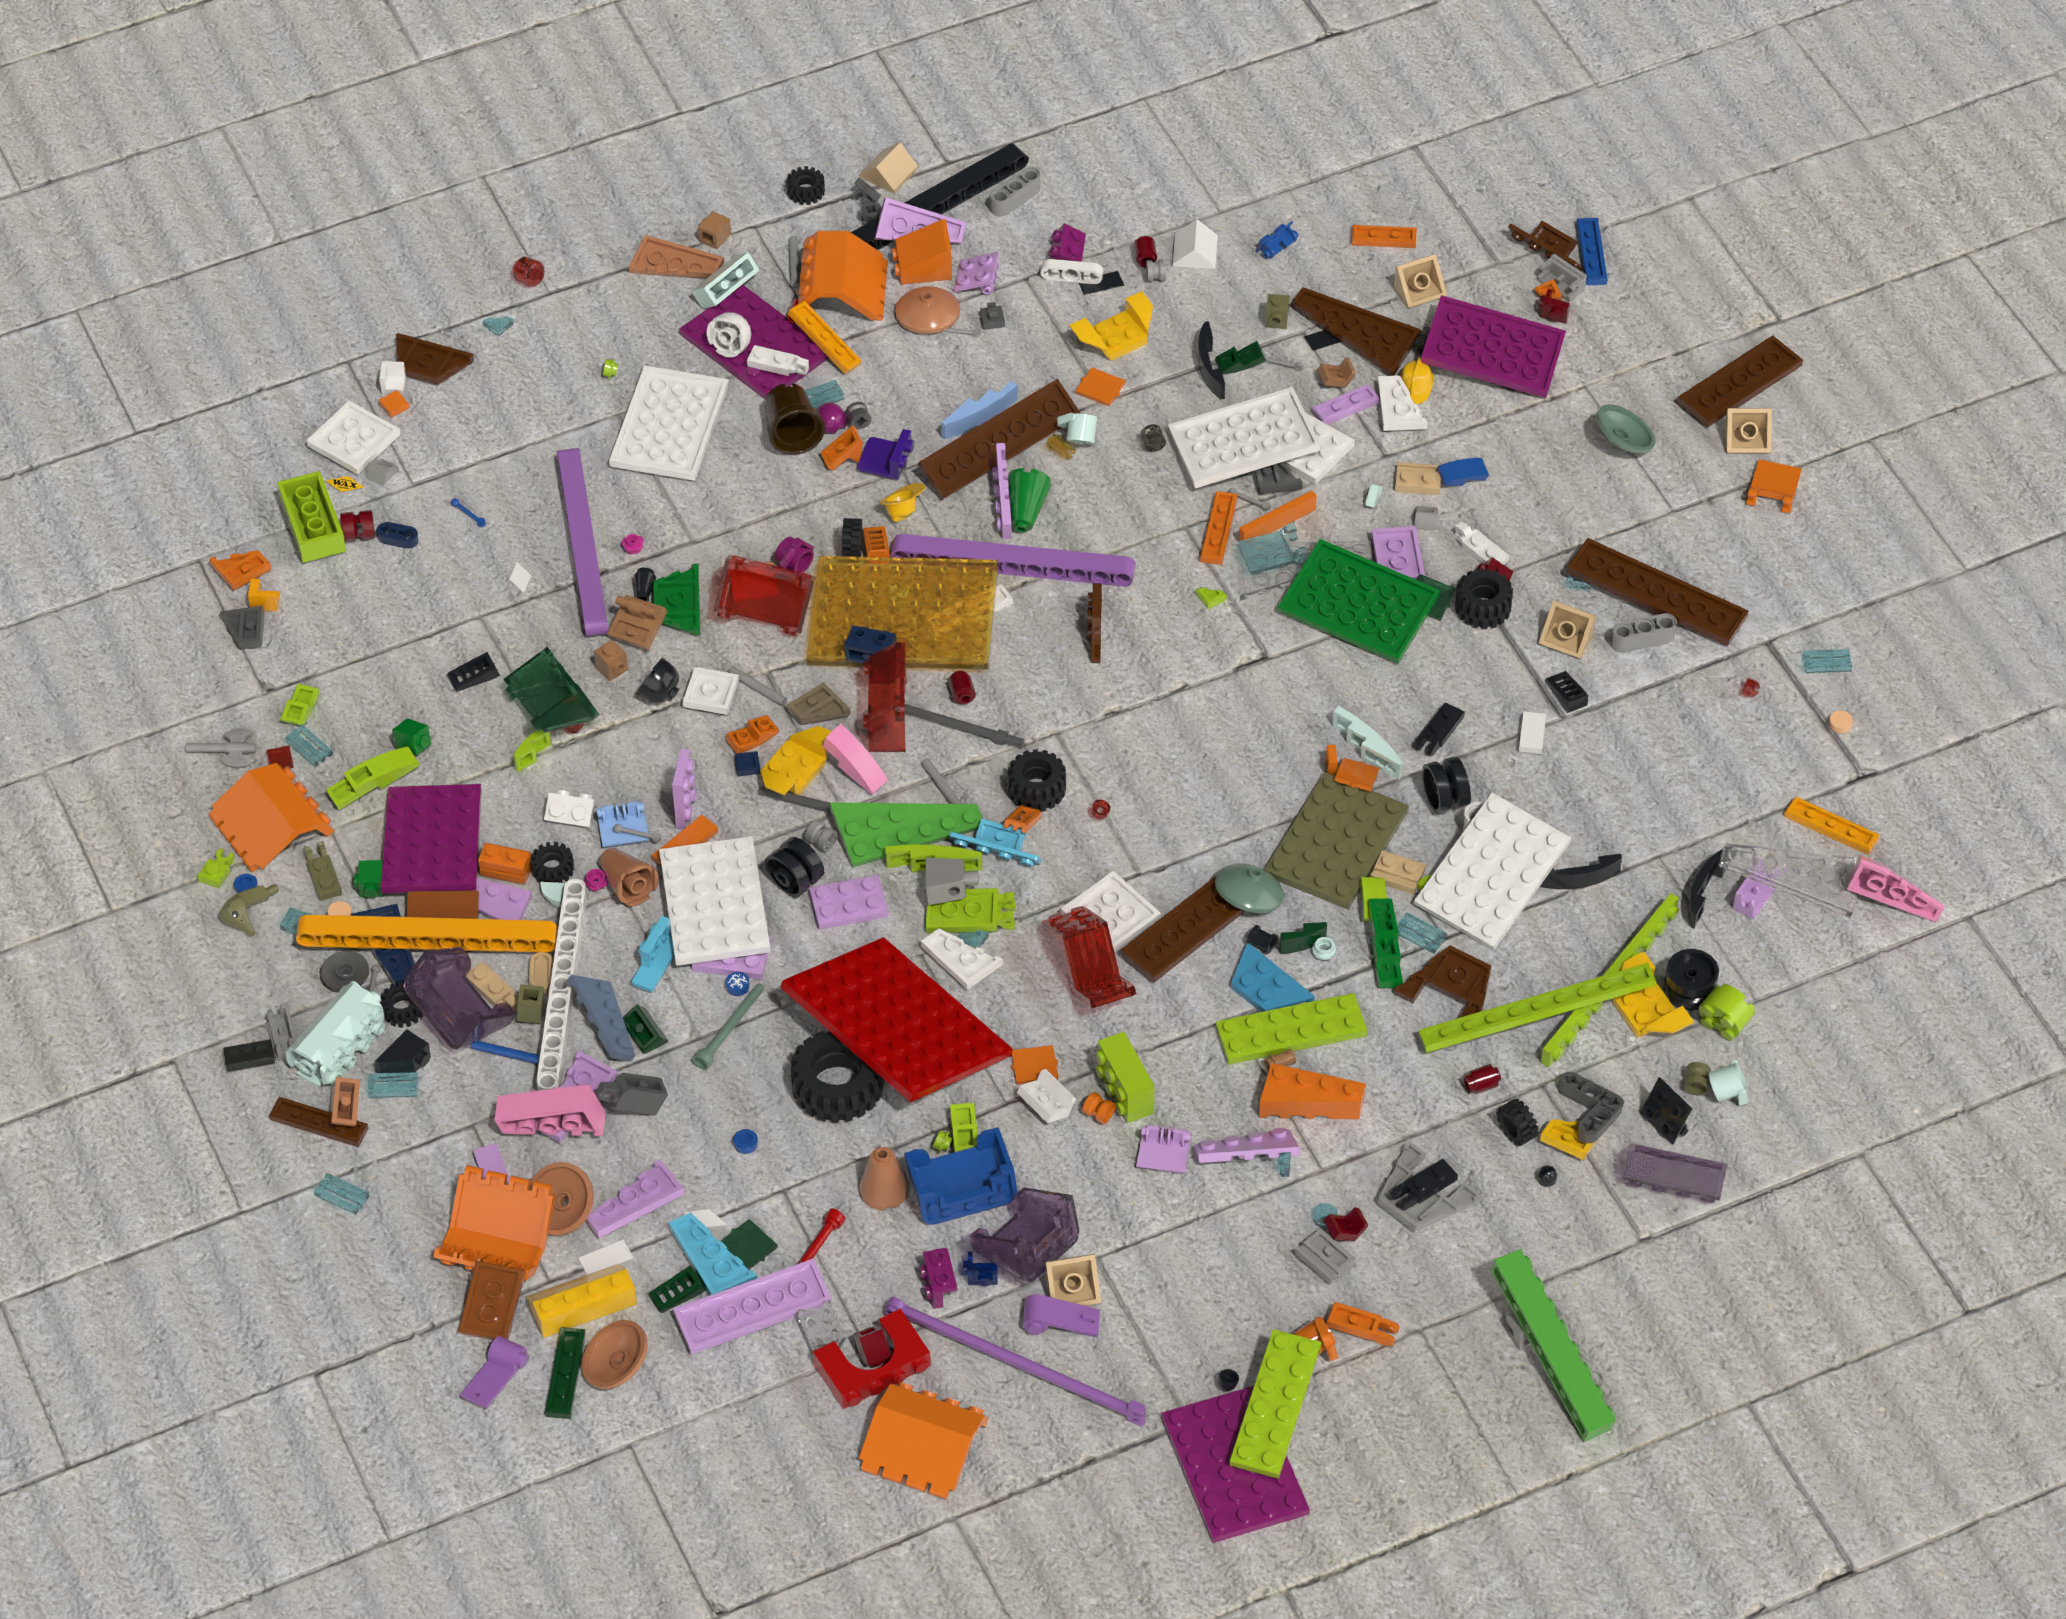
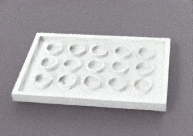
(669, 423)
(1244, 437)
(1492, 871)
(714, 901)

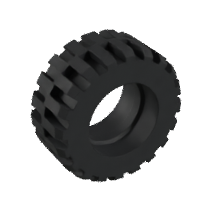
(826, 1099)

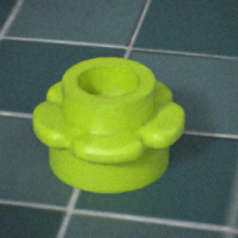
(610, 368)
(942, 1141)

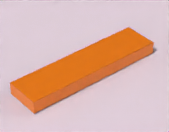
(1279, 517)
(1219, 528)

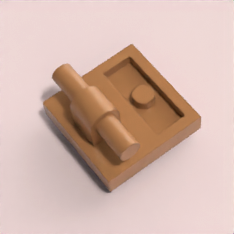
(636, 621)

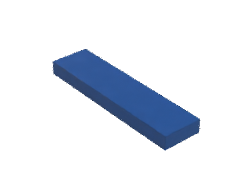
(1591, 251)

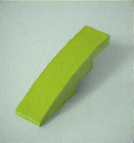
(916, 856)
(963, 1126)

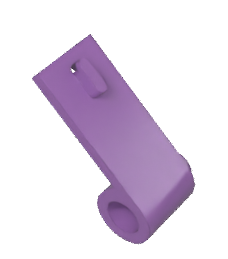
(1046, 1311)
(503, 1362)

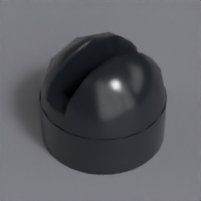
(1547, 1179)
(1228, 1379)

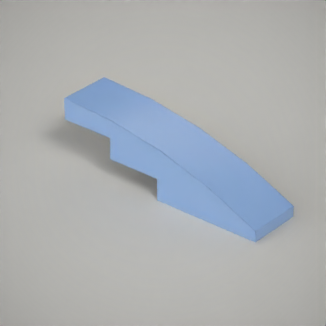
(976, 413)

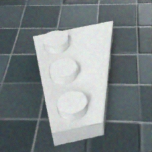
(1397, 406)
(959, 959)

